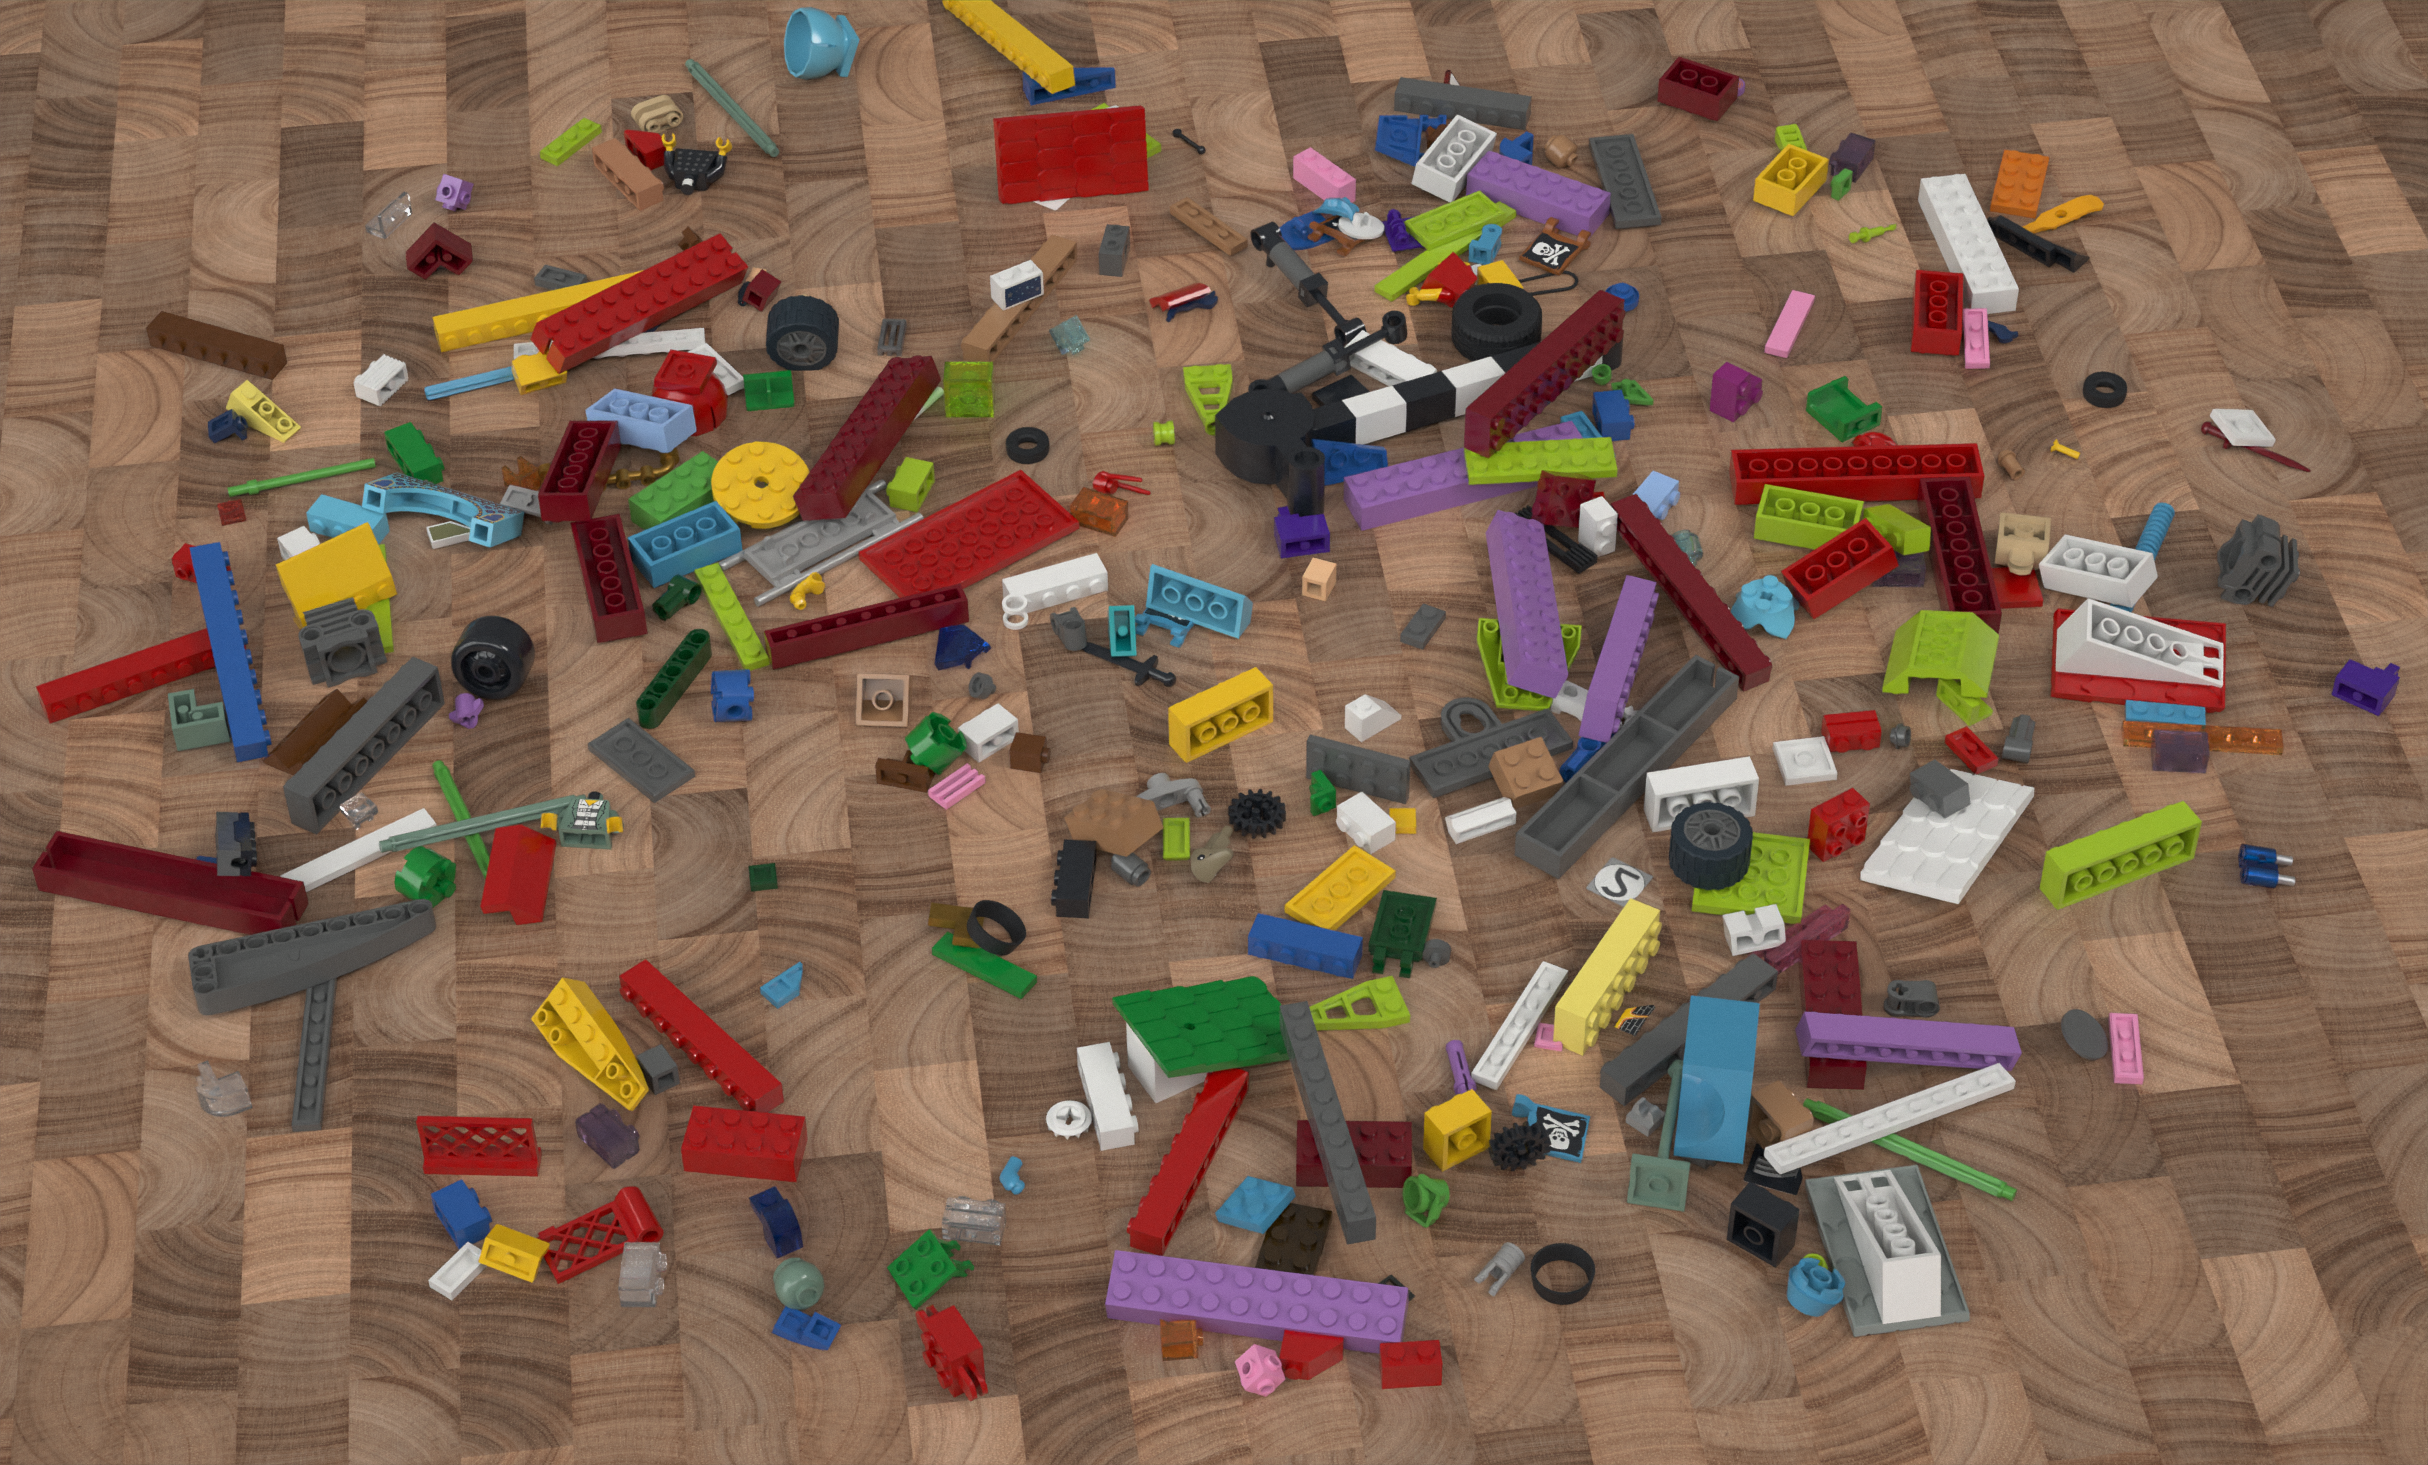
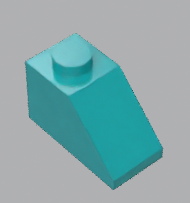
(1122, 631)

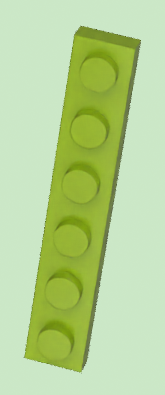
(731, 617)

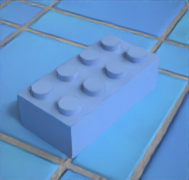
(645, 419)

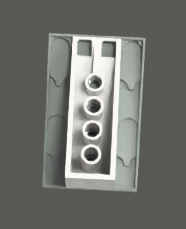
(1887, 1250)

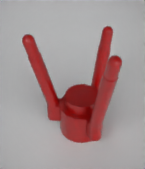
(1108, 483)

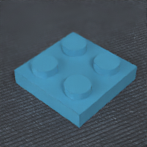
(1255, 1204)

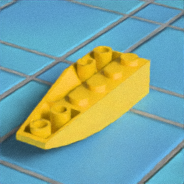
(590, 1041)

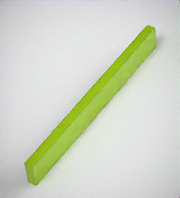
(1419, 268)

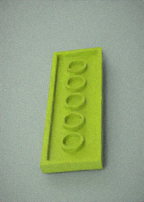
(1527, 459)

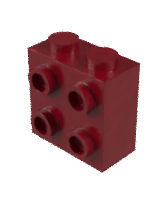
(1560, 498)

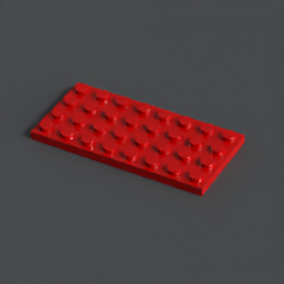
(970, 538)

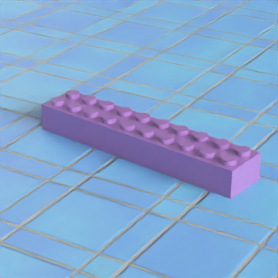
(1430, 484)
(1526, 604)
(1254, 1300)

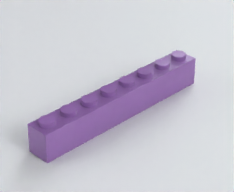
(1907, 1041)

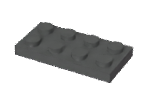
(1359, 768)

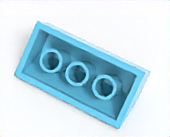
(1198, 601)

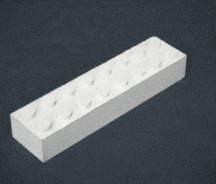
(1968, 243)

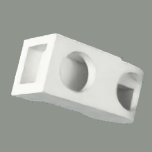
(1570, 700)

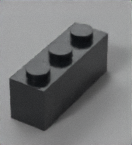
(1074, 879)

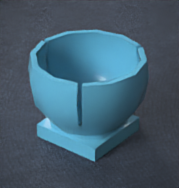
(818, 44)

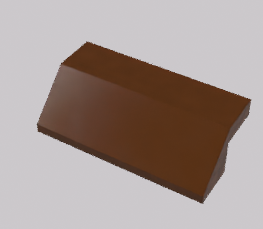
(313, 732)

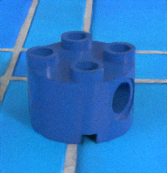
(731, 695)

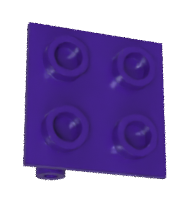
(1396, 232)

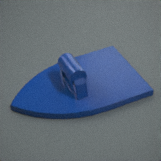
(1297, 230)

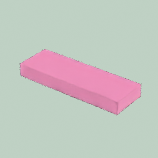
(1976, 338)
(2125, 1048)

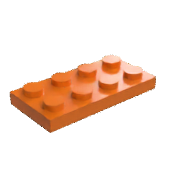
(2019, 184)

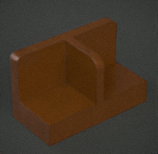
(904, 774)

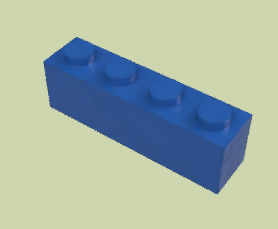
(1305, 945)

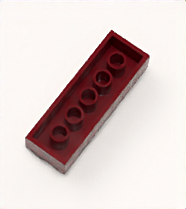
(579, 471)
(609, 578)
(1831, 986)

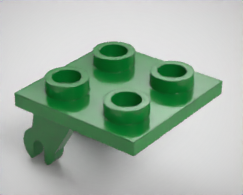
(927, 1267)

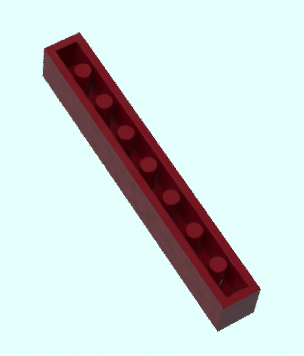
(866, 626)

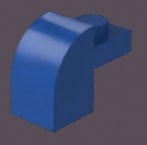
(1519, 149)

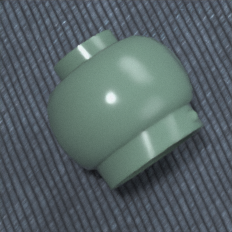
(798, 1283)

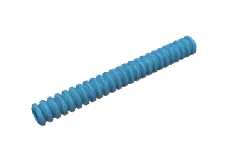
(2153, 534)

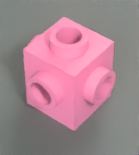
(1260, 1370)

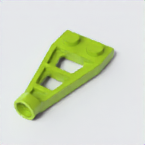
(1208, 377)
(1385, 998)

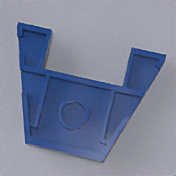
(1402, 136)

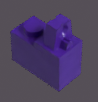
(1300, 535)
(2366, 687)

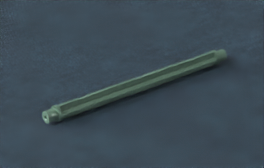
(732, 108)
(475, 824)

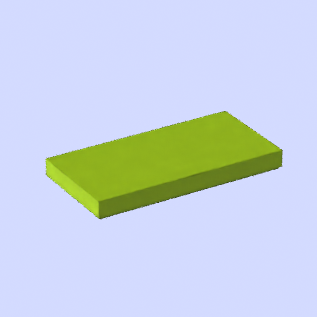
(1454, 220)

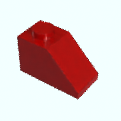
(646, 146)
(1309, 1354)

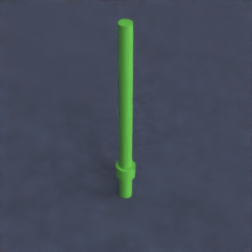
(254, 486)

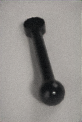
(1178, 133)

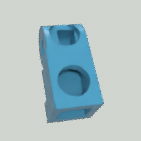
(1487, 247)

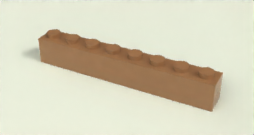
(998, 326)

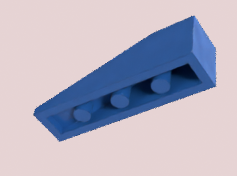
(1086, 81)

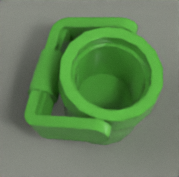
(1423, 1195)

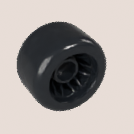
(493, 657)

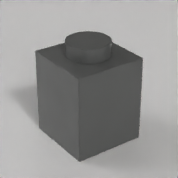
(658, 1069)

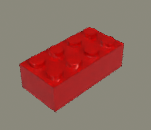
(1937, 312)
(1839, 568)
(744, 1143)

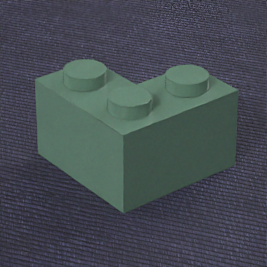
(194, 724)

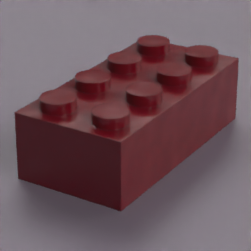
(1380, 1147)

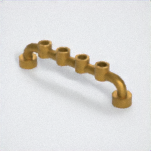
(624, 477)

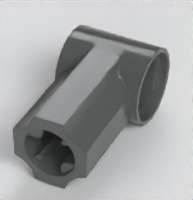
(2019, 742)

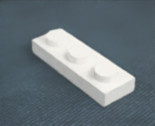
(727, 374)

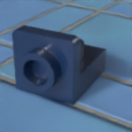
(227, 424)

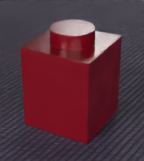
(761, 290)

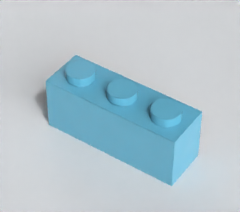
(335, 517)

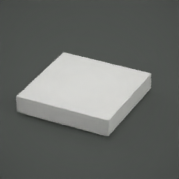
(2242, 427)
(1804, 761)

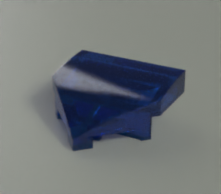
(958, 646)

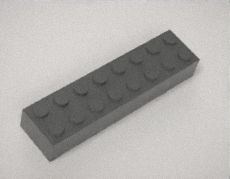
(364, 745)

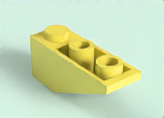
(261, 412)

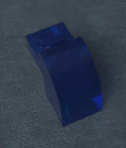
(778, 1221)

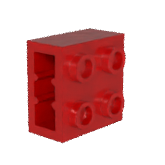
(1838, 824)

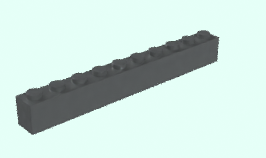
(1327, 1123)

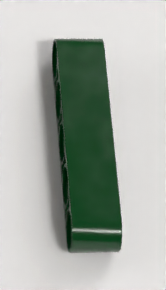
(673, 679)

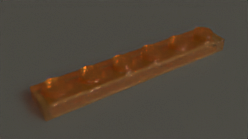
(2219, 737)

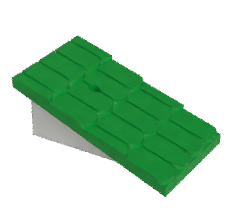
(1198, 1030)

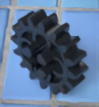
(1249, 819)
(1519, 1146)

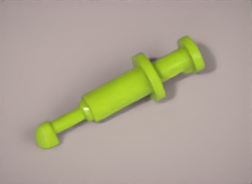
(1866, 234)

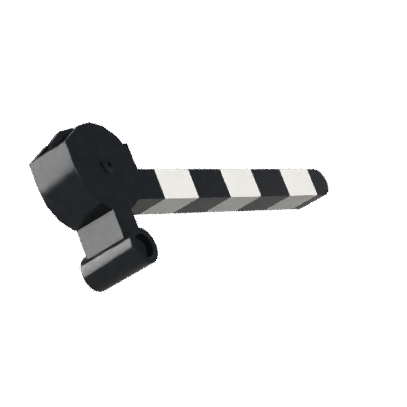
(1270, 432)

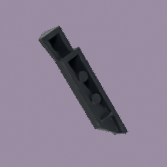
(2036, 246)

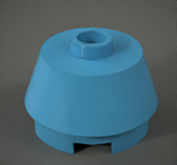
(1814, 1288)

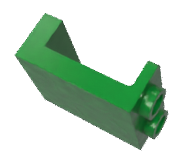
(1841, 410)

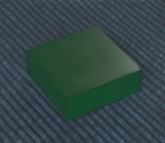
(763, 877)

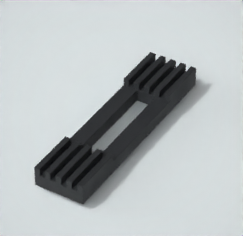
(1579, 556)

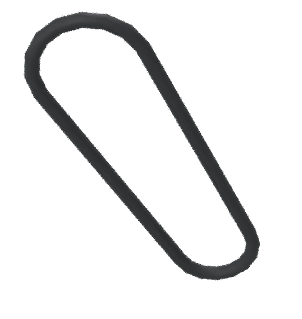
(1551, 290)

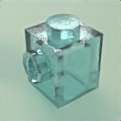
(1069, 335)

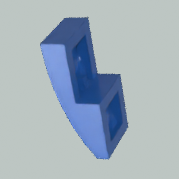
(806, 1330)

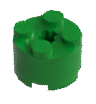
(935, 743)
(426, 876)

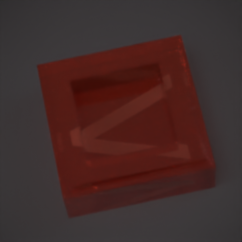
(231, 512)

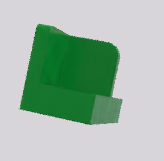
(768, 390)

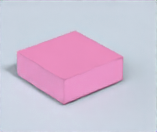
(1544, 1038)

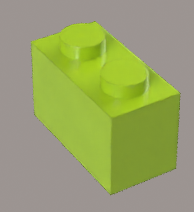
(911, 484)

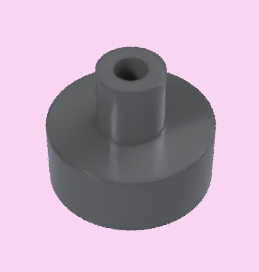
(981, 686)
(1436, 952)

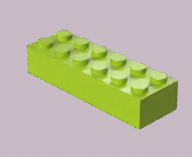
(2120, 855)

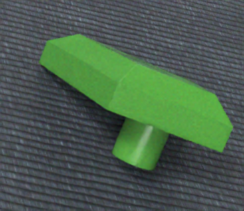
(1633, 392)

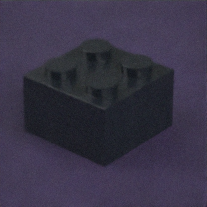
(1763, 1224)

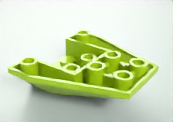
(1492, 655)

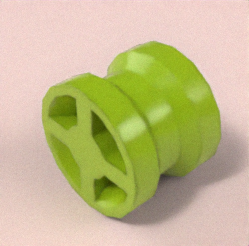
(1163, 433)

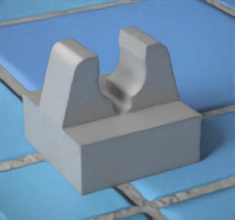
(1645, 1117)

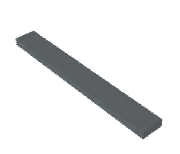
(314, 1057)

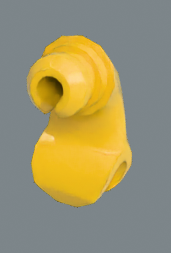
(811, 584)

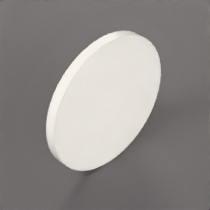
(1362, 227)

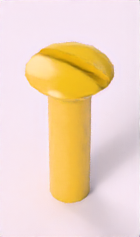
(2065, 450)

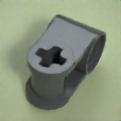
(1070, 629)
(1914, 998)

